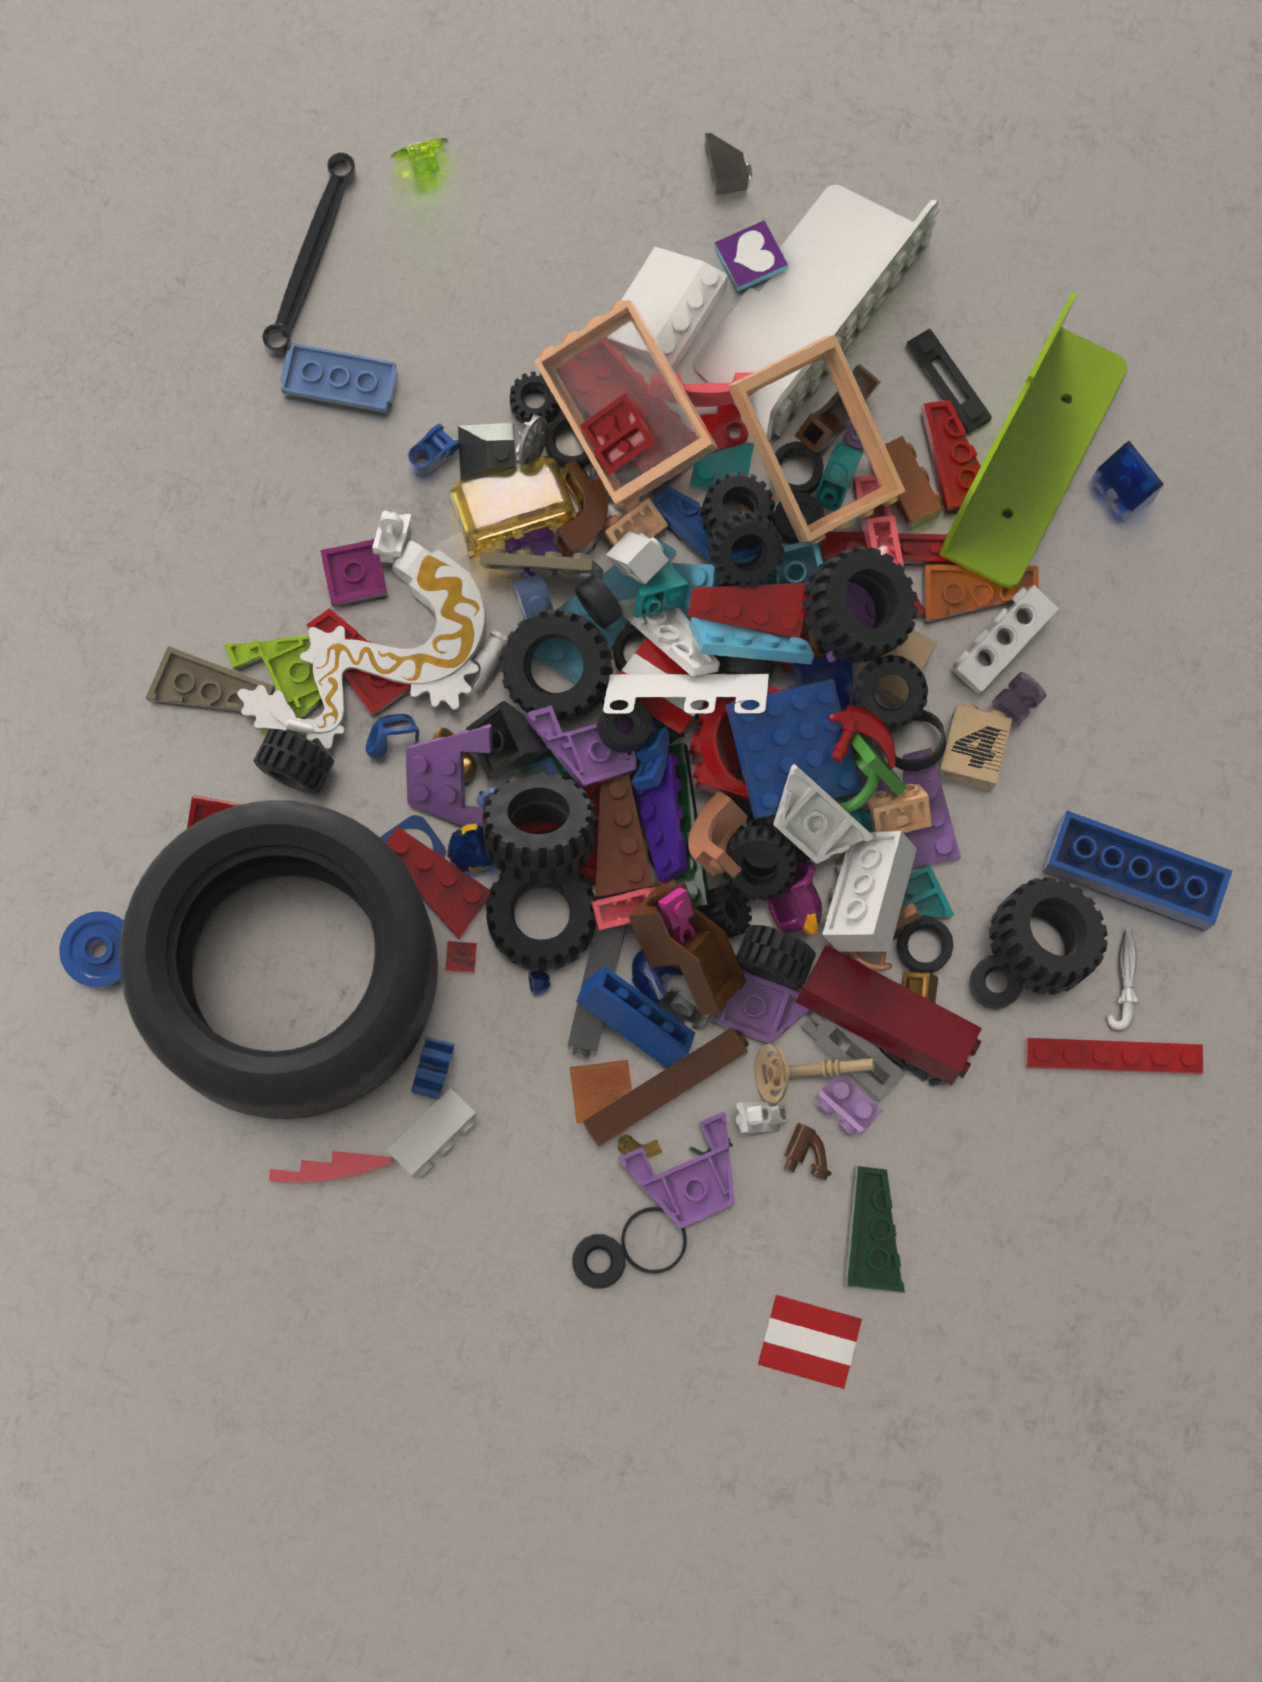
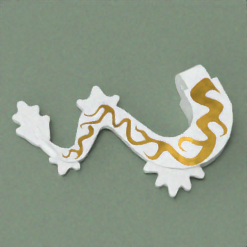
(431, 668)

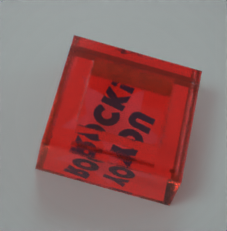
(461, 957)

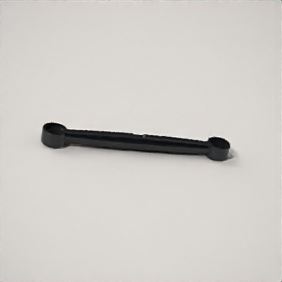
(309, 253)

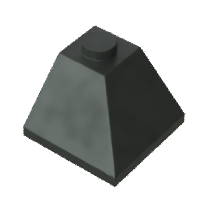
(486, 450)
(513, 740)

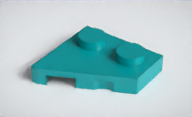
(719, 464)
(927, 894)

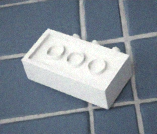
(869, 893)

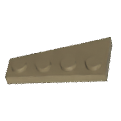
(544, 565)

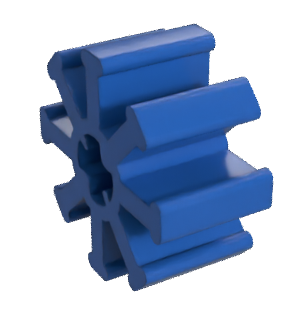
(432, 1067)

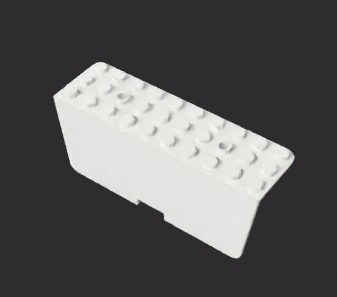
(835, 274)

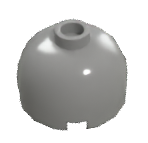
(680, 1002)

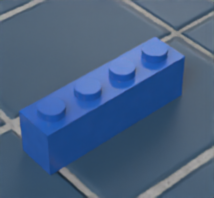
(635, 1017)

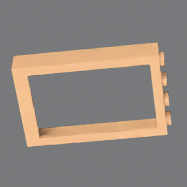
(861, 418)

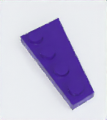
(661, 823)

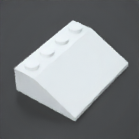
(676, 299)

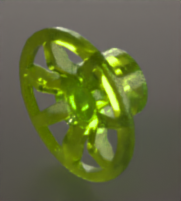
(422, 160)

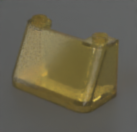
(511, 504)

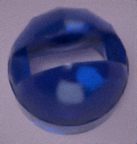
(538, 982)

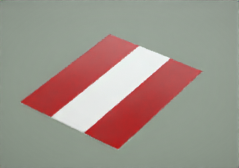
(668, 710)
(810, 1341)

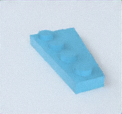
(741, 642)

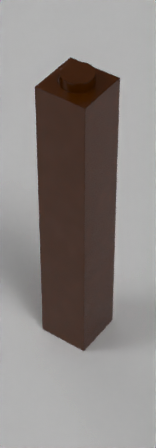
(666, 1087)

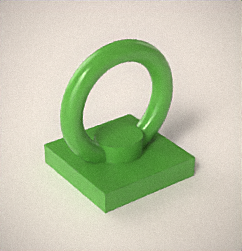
(874, 767)

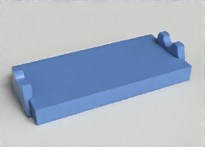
(339, 378)

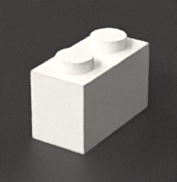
(637, 556)

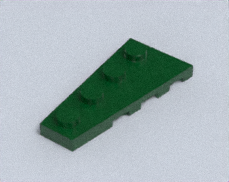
(872, 1241)

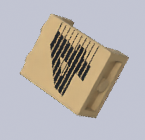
(975, 746)

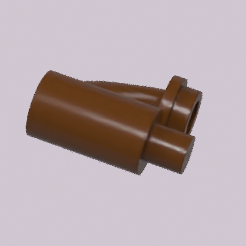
(797, 1149)

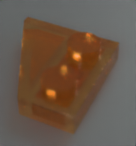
(598, 1086)

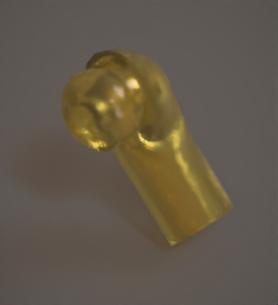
(627, 1145)

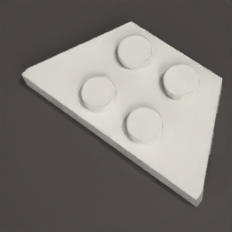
(815, 819)

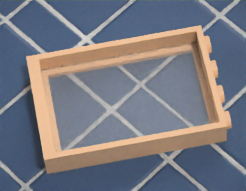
(620, 357)

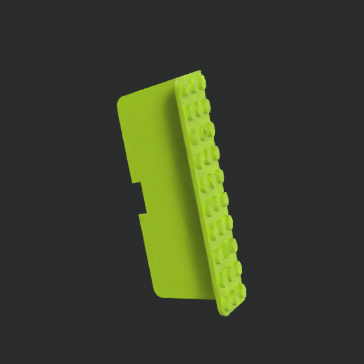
(1034, 456)

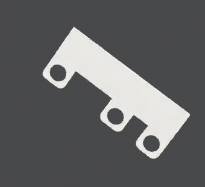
(700, 687)

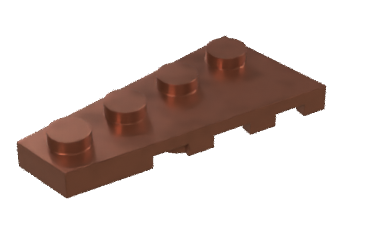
(620, 847)

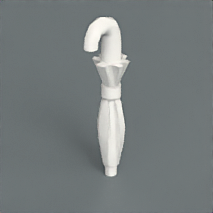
(1128, 997)

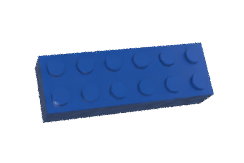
(1137, 870)

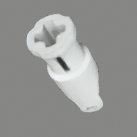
(488, 660)

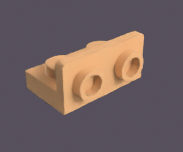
(639, 518)
(900, 813)

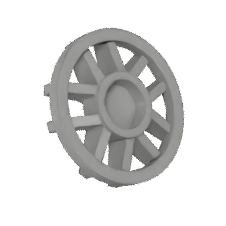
(532, 440)

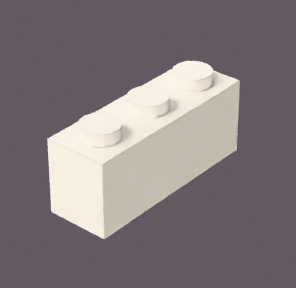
(433, 1133)

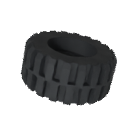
(886, 586)
(547, 626)
(539, 855)
(1073, 917)
(539, 952)

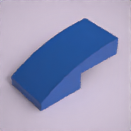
(653, 759)

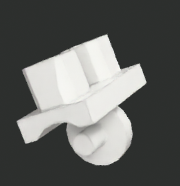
(391, 536)
(760, 1117)

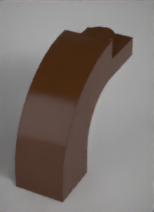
(832, 419)
(592, 500)

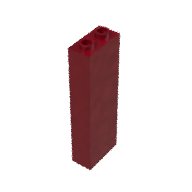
(890, 1016)

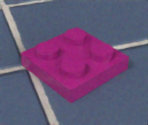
(353, 573)

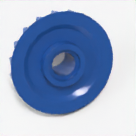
(78, 946)

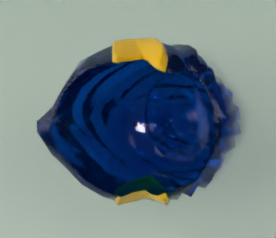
(468, 850)

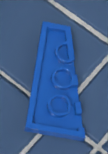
(684, 519)

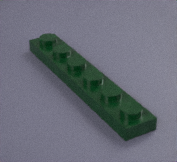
(695, 876)

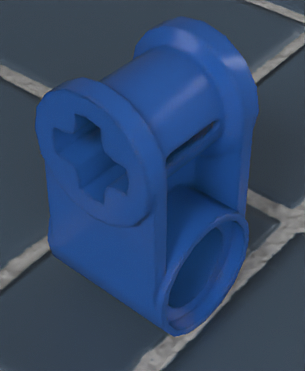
(434, 446)

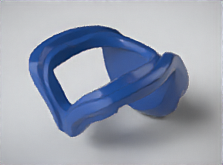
(377, 740)

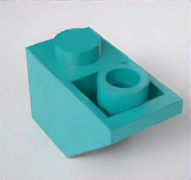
(838, 476)
(662, 592)

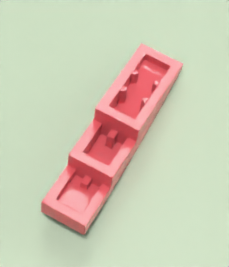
(880, 527)
(614, 911)
(342, 1167)

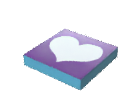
(751, 255)

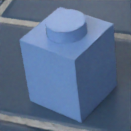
(533, 595)

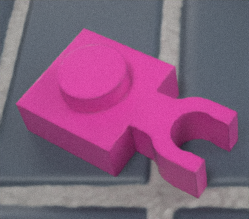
(675, 913)

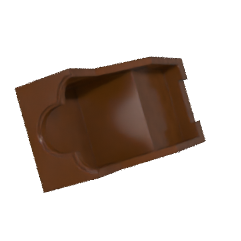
(704, 959)

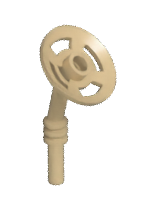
(782, 1072)

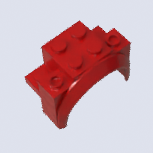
(716, 752)

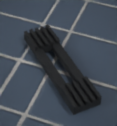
(925, 349)

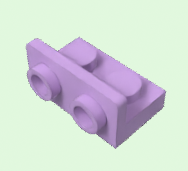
(848, 1104)

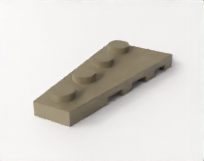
(199, 683)

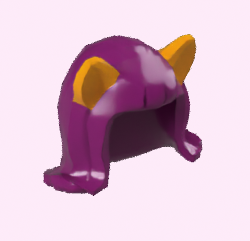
(800, 906)

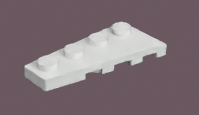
(673, 636)

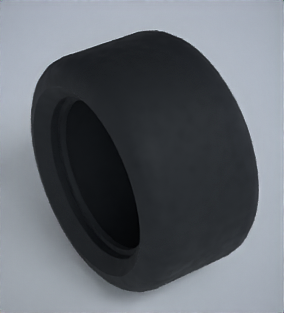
(207, 868)

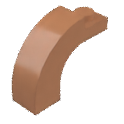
(712, 833)

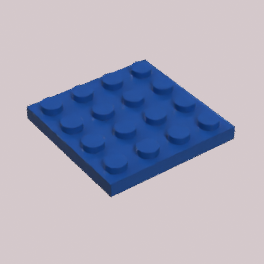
(790, 733)

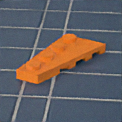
(956, 590)

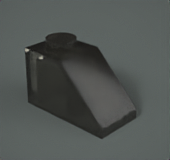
(726, 166)

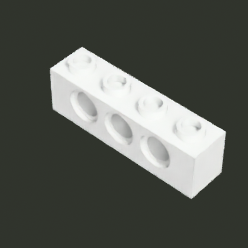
(1039, 611)

